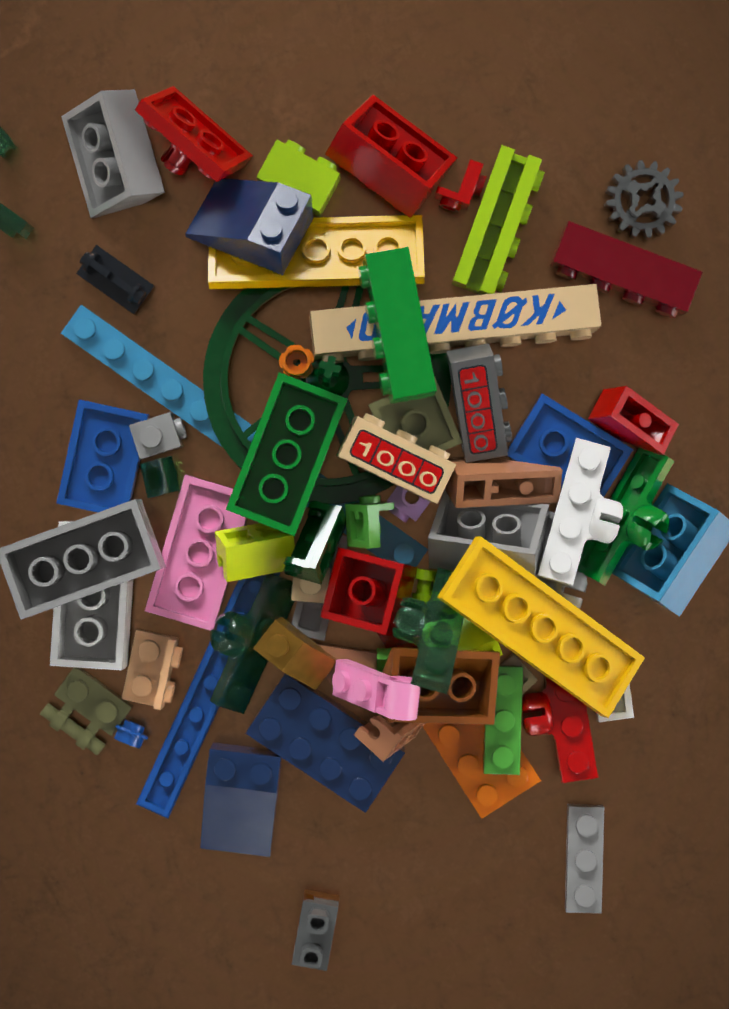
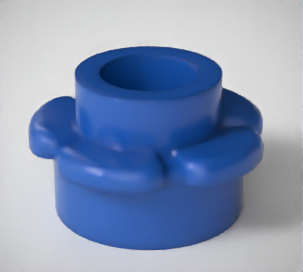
(130, 734)

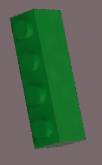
(398, 325)

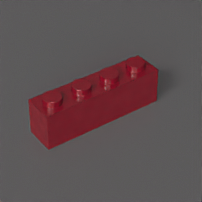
(625, 269)

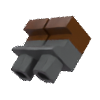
(315, 930)

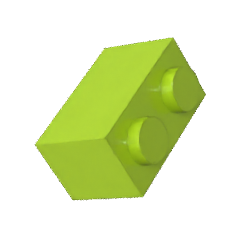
(293, 168)

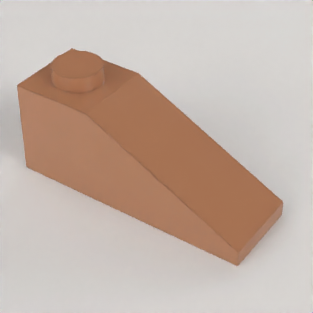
(502, 483)

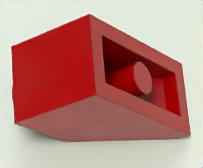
(633, 419)

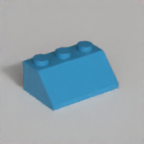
(685, 556)

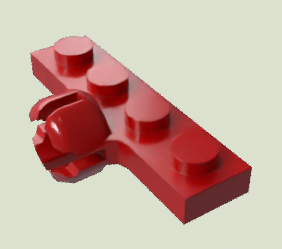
(568, 724)

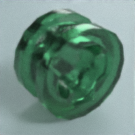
(5, 143)

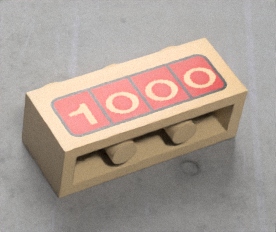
(396, 458)

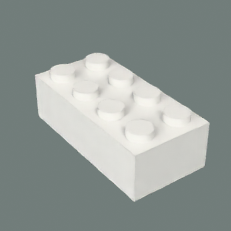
(93, 629)

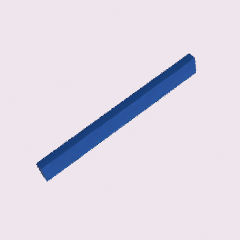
(193, 716)

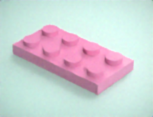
(192, 582)

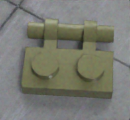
(93, 701)

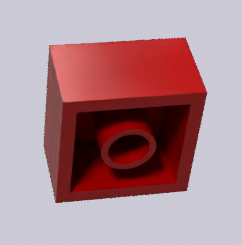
(367, 591)

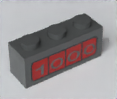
(479, 402)

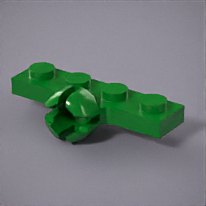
(636, 495)

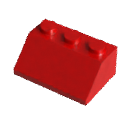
(390, 155)

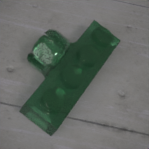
(435, 632)
(242, 634)

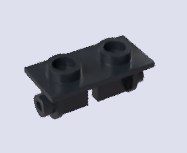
(114, 279)

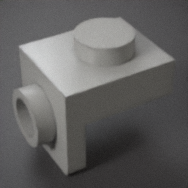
(158, 435)

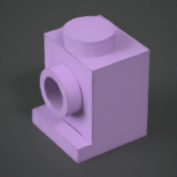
(405, 510)

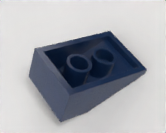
(253, 221)
(240, 799)

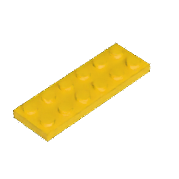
(326, 254)
(541, 626)

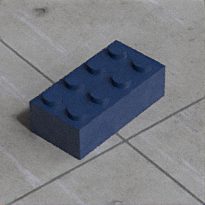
(320, 741)

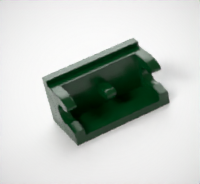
(316, 542)

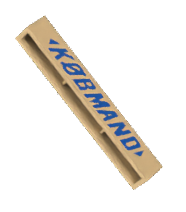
(468, 321)

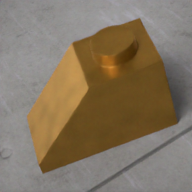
(295, 653)

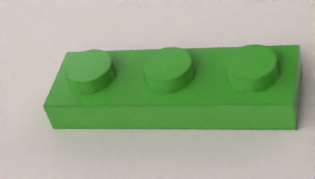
(503, 738)

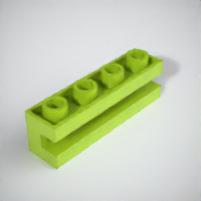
(497, 221)

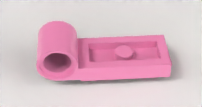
(375, 690)

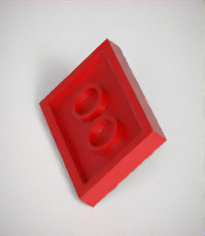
(191, 136)

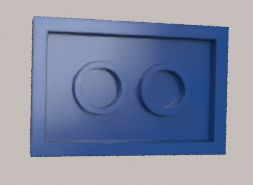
(550, 435)
(100, 458)

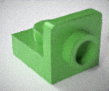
(363, 521)

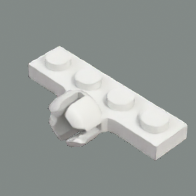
(579, 513)

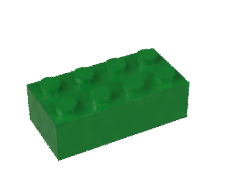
(286, 454)

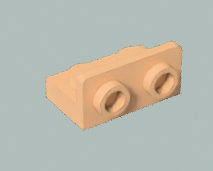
(151, 669)

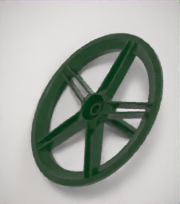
(332, 377)

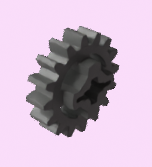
(633, 191)

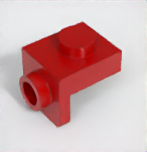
(471, 185)

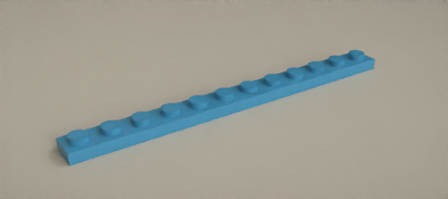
(188, 402)

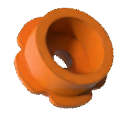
(297, 352)

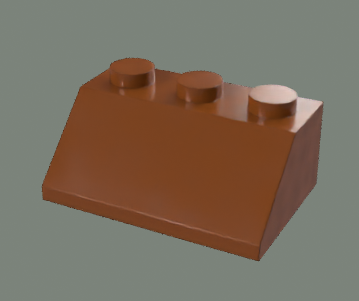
(471, 690)

